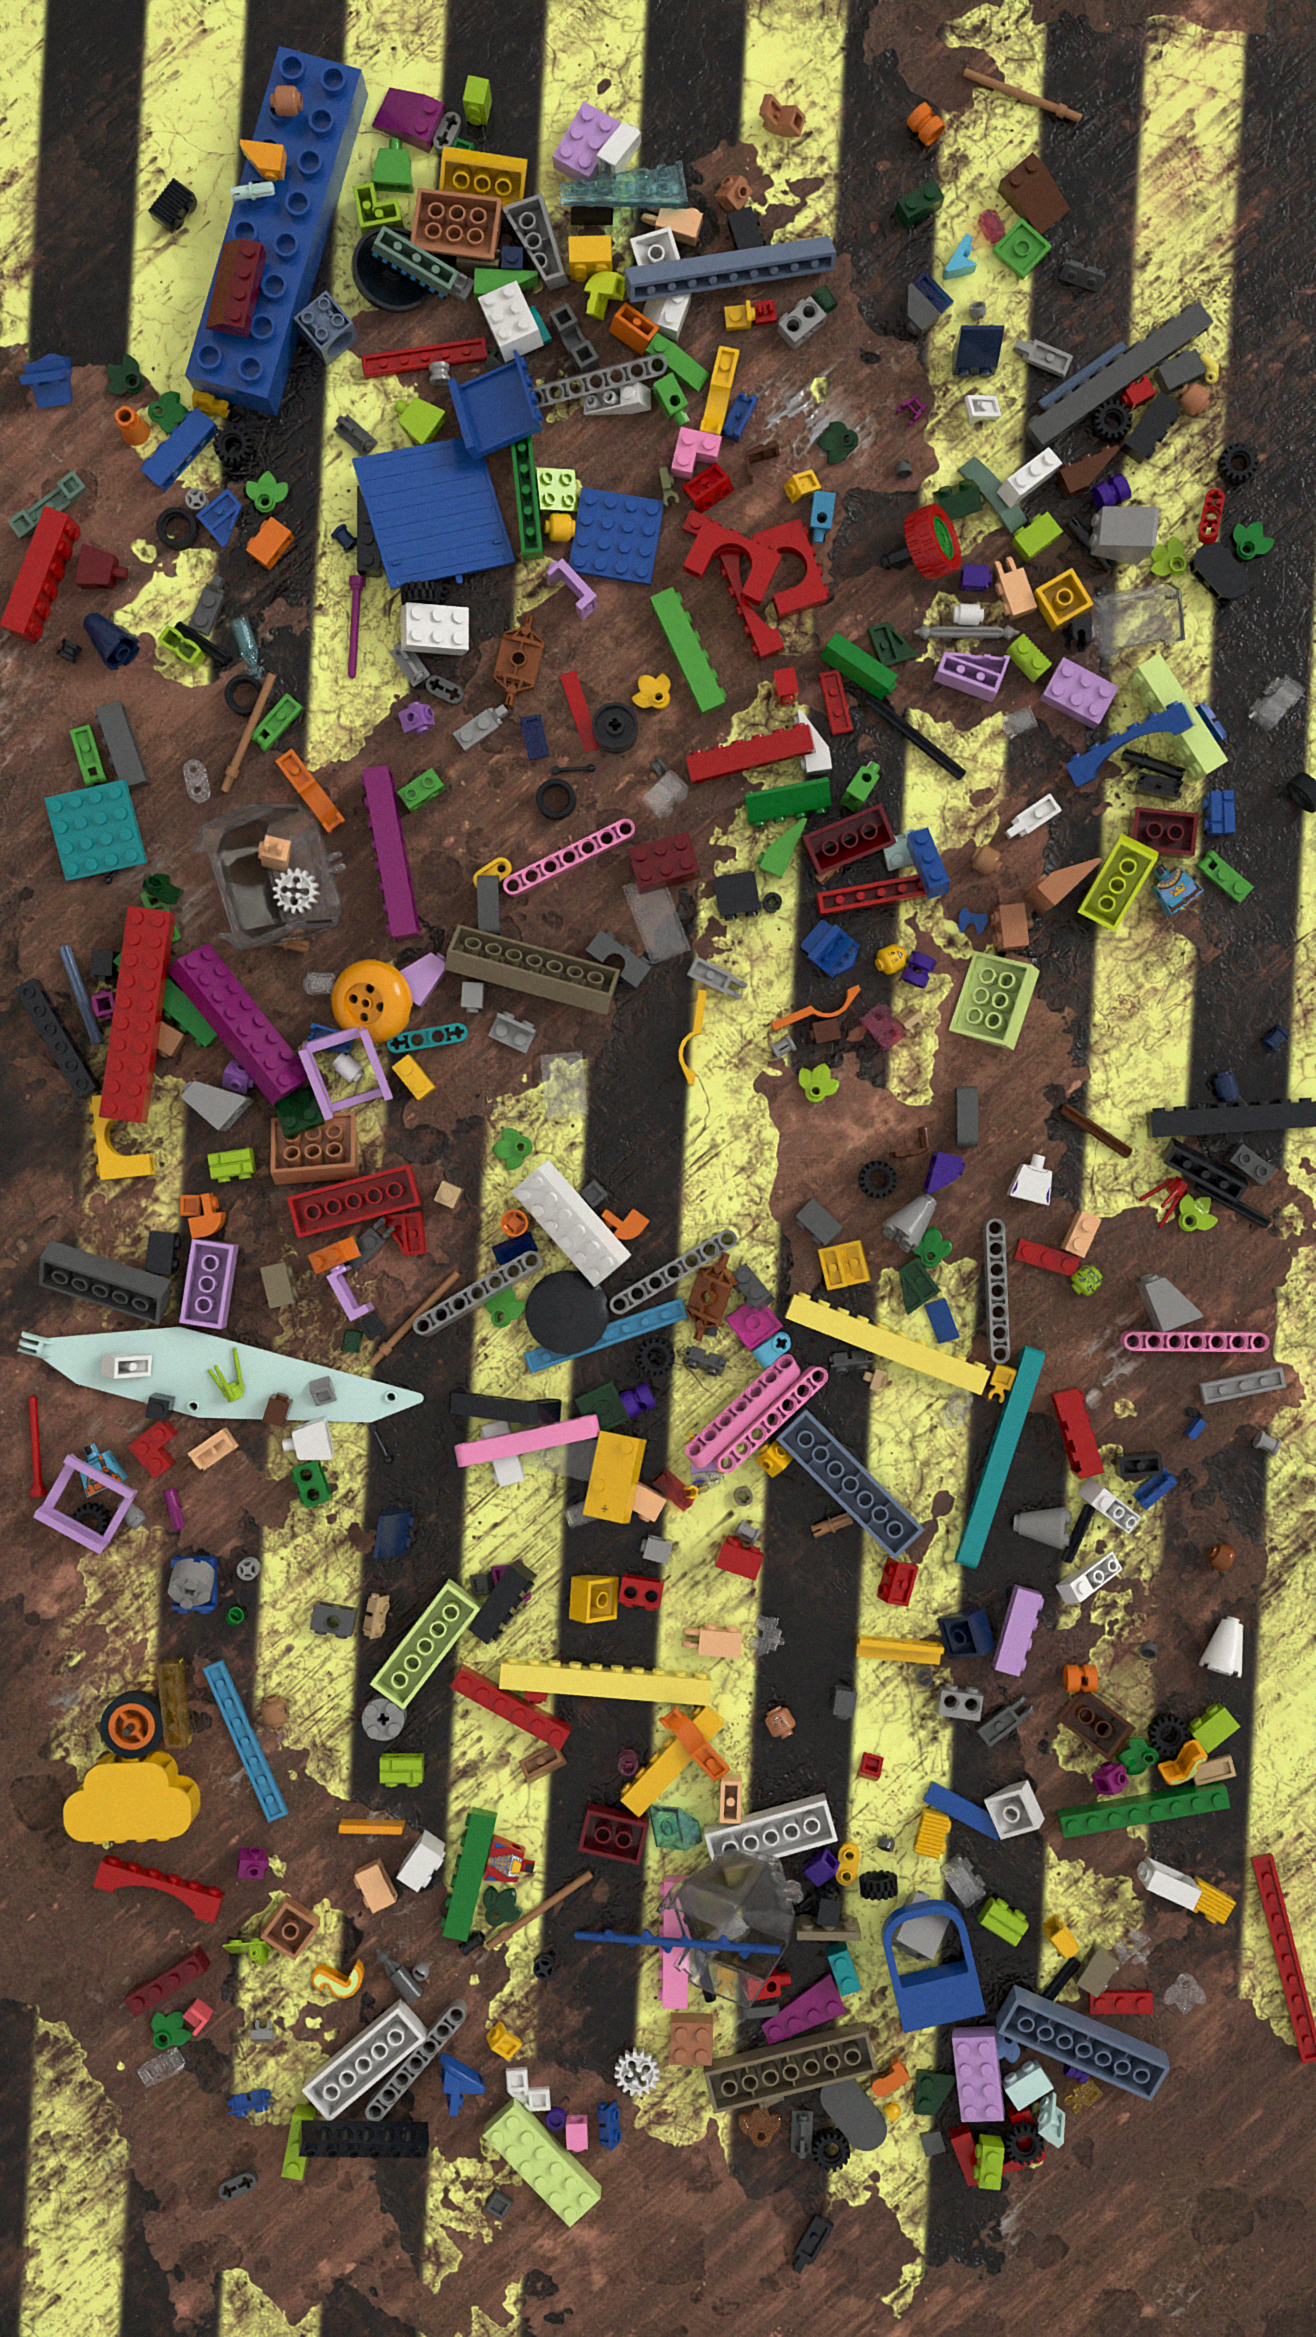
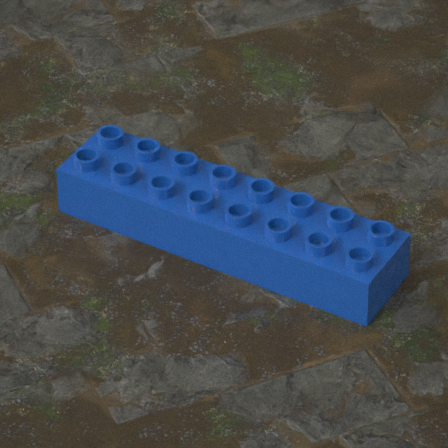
(289, 226)

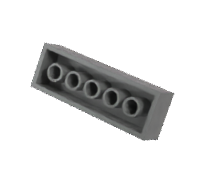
(104, 1282)

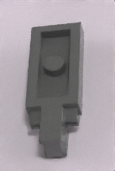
(208, 606)

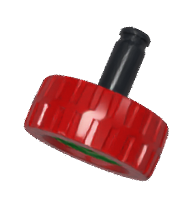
(929, 543)

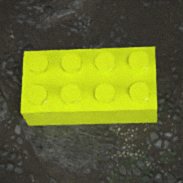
(1118, 882)

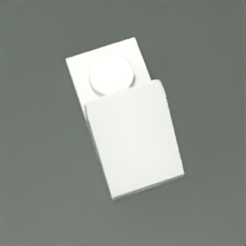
(981, 407)

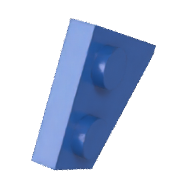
(221, 516)

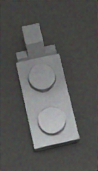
(1044, 356)
(480, 727)

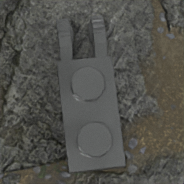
(370, 1243)
(1003, 1721)

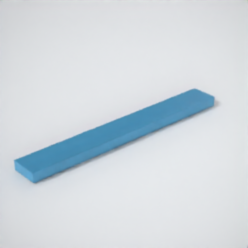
(614, 1333)
(245, 1740)

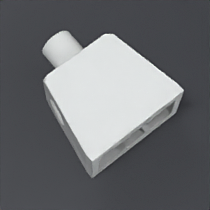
(311, 1440)

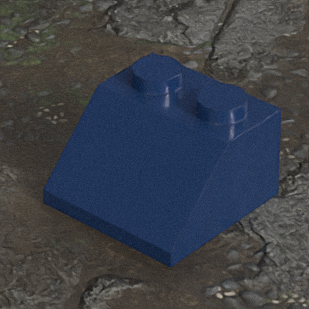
(966, 1633)

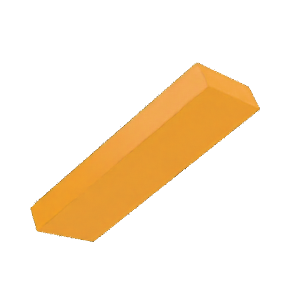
(371, 1826)

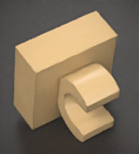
(910, 1017)
(878, 1379)

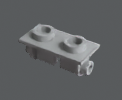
(410, 665)

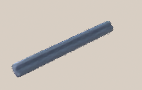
(1087, 372)
(80, 995)

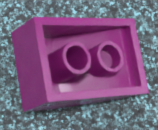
(410, 117)

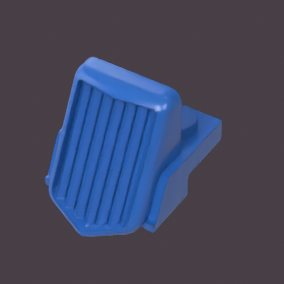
(50, 380)
(831, 948)
(458, 2079)

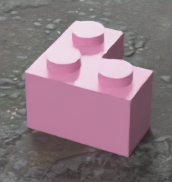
(694, 447)

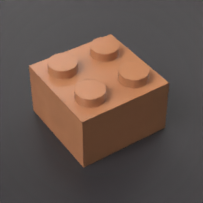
(1010, 927)
(290, 1927)
(691, 2039)

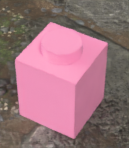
(577, 2132)

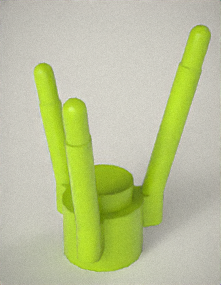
(229, 1390)

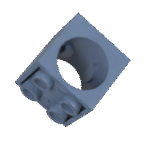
(326, 328)

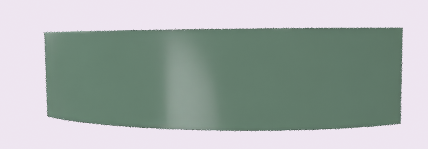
(989, 484)
(60, 499)

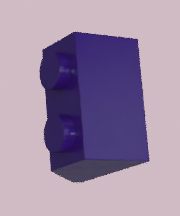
(942, 1171)

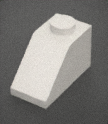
(125, 1365)

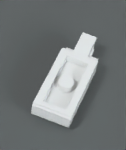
(1033, 817)

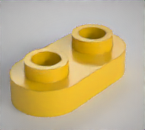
(492, 869)
(847, 1865)

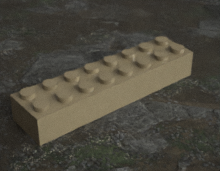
(532, 969)
(790, 2067)

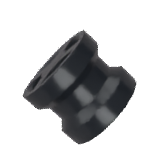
(69, 651)
(542, 1970)

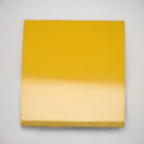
(844, 1264)

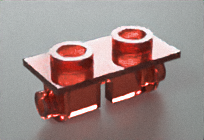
(673, 1489)

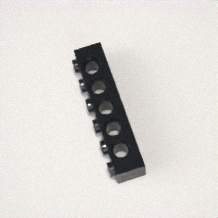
(58, 1038)
(363, 2139)

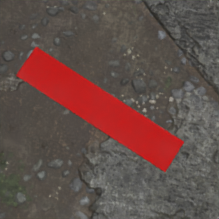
(579, 710)

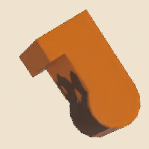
(890, 2078)

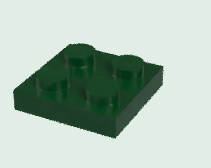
(299, 1112)
(606, 1404)

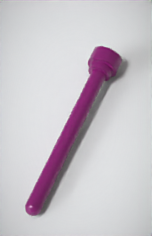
(357, 583)

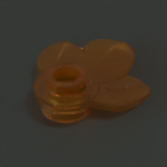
(760, 2122)

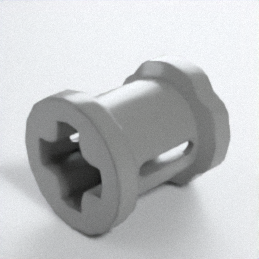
(783, 1046)
(1267, 1443)
(747, 1532)

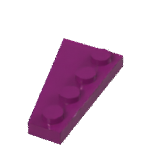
(805, 2011)

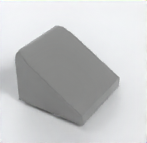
(322, 1391)

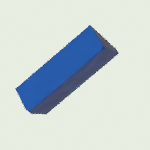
(941, 1320)

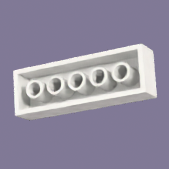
(571, 1223)
(776, 1830)
(365, 2060)

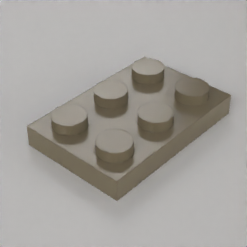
(808, 1929)

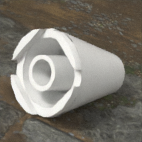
(1225, 1648)

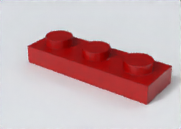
(1046, 1257)
(1121, 2002)

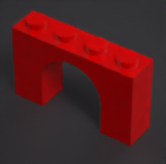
(714, 538)
(811, 591)
(965, 2146)

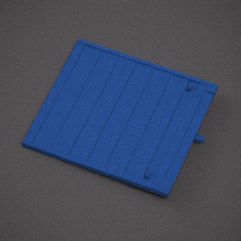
(433, 512)

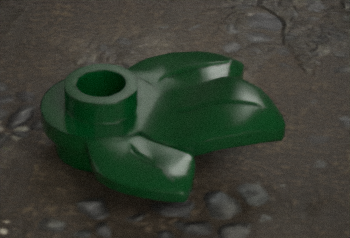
(123, 375)
(834, 442)
(161, 888)
(503, 1903)

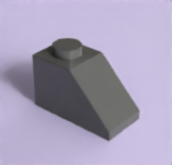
(919, 313)

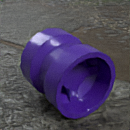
(1070, 2071)

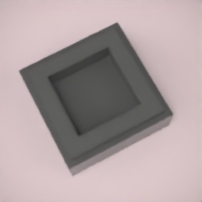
(593, 1193)
(932, 2142)
(499, 2204)

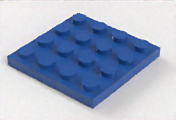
(616, 536)

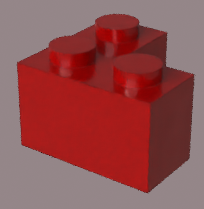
(150, 1448)
(738, 1559)

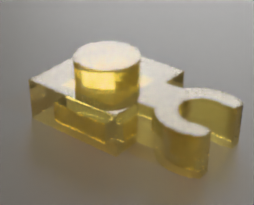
(1084, 2094)

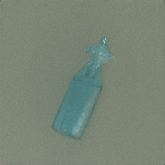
(247, 645)

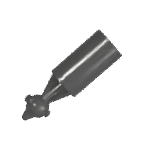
(399, 1976)

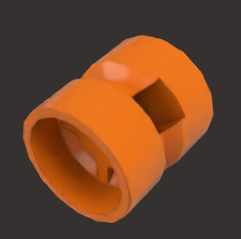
(927, 125)
(515, 1222)
(1073, 1681)

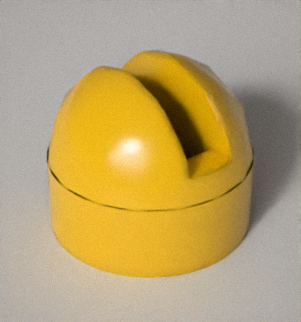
(892, 2111)

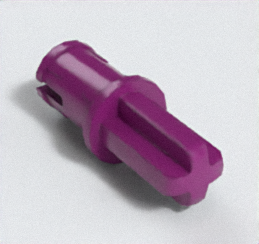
(174, 1508)

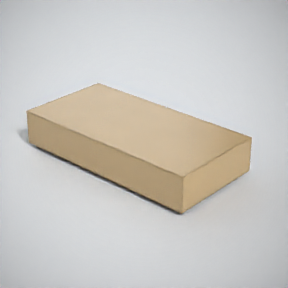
(1215, 1770)

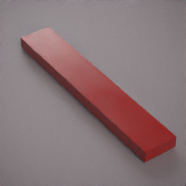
(420, 357)

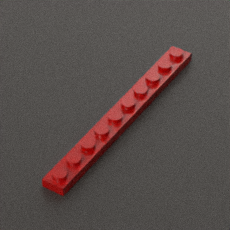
(1285, 1956)

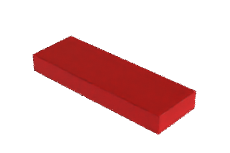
(835, 702)

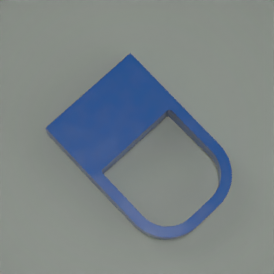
(939, 1992)

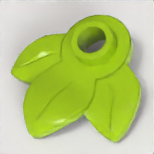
(1166, 556)
(819, 1080)
(1197, 1211)

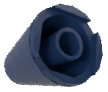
(111, 641)

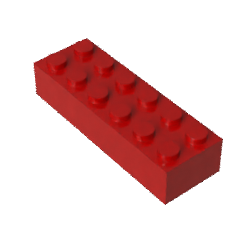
(40, 575)
(354, 1200)

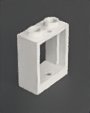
(1168, 1883)

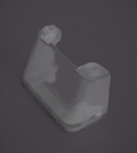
(1138, 618)

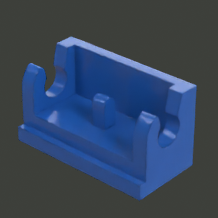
(739, 417)
(320, 1031)

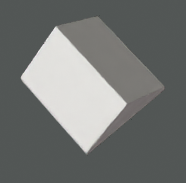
(655, 247)

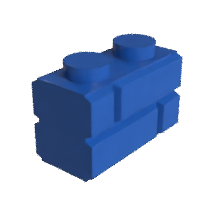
(1219, 813)

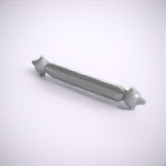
(966, 632)

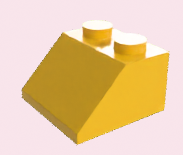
(593, 1598)

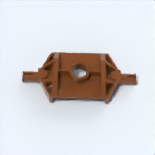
(518, 677)
(718, 1283)

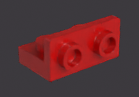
(708, 487)
(897, 1582)

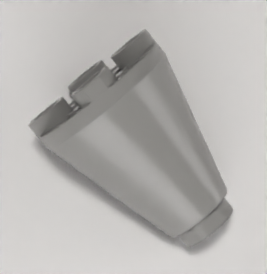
(910, 1222)
(1045, 1526)

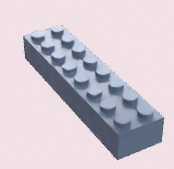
(849, 1483)
(1082, 2042)

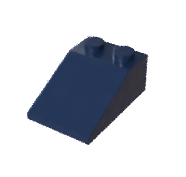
(977, 350)
(393, 1532)

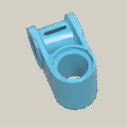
(769, 1352)

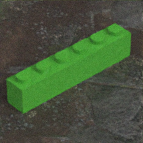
(687, 651)

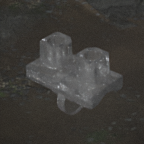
(763, 1643)
(1125, 1953)

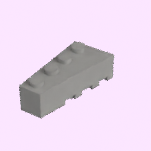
(535, 231)

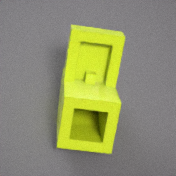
(602, 287)

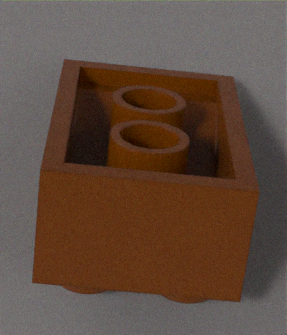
(1033, 194)
(1096, 1724)

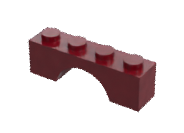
(177, 1976)

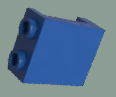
(212, 1603)

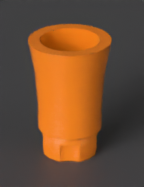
(132, 427)

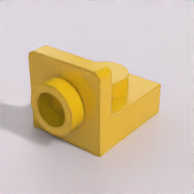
(739, 316)
(801, 485)
(503, 2041)

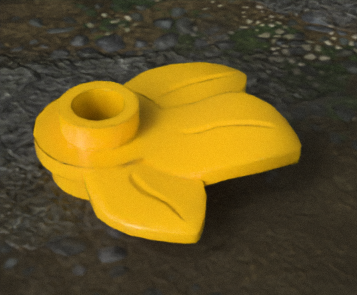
(650, 689)

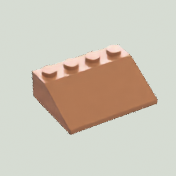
(457, 223)
(1051, 889)
(317, 1154)

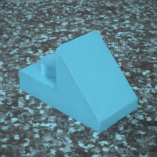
(959, 263)

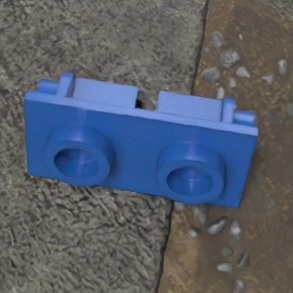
(1207, 715)
(1154, 1489)
(258, 2101)
(609, 2134)

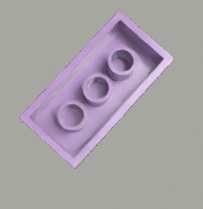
(209, 1283)
(978, 2074)

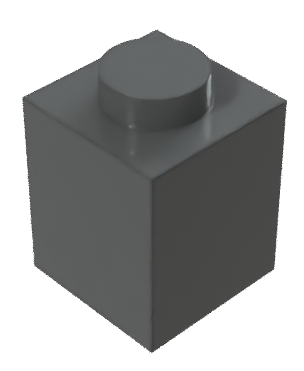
(844, 1702)

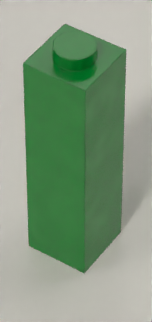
(859, 666)

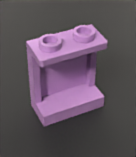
(588, 599)
(345, 1295)

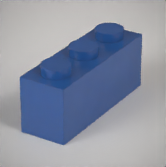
(928, 863)

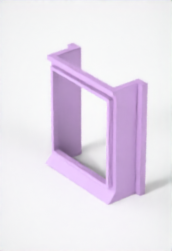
(315, 1078)
(71, 1527)

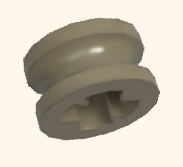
(738, 1500)

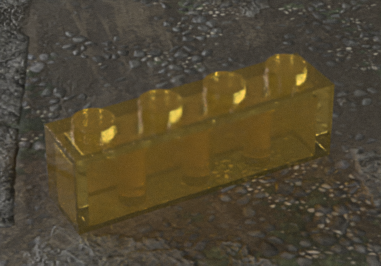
(174, 1703)

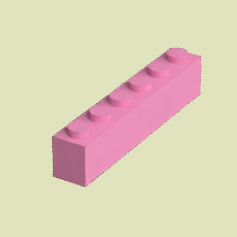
(675, 1983)

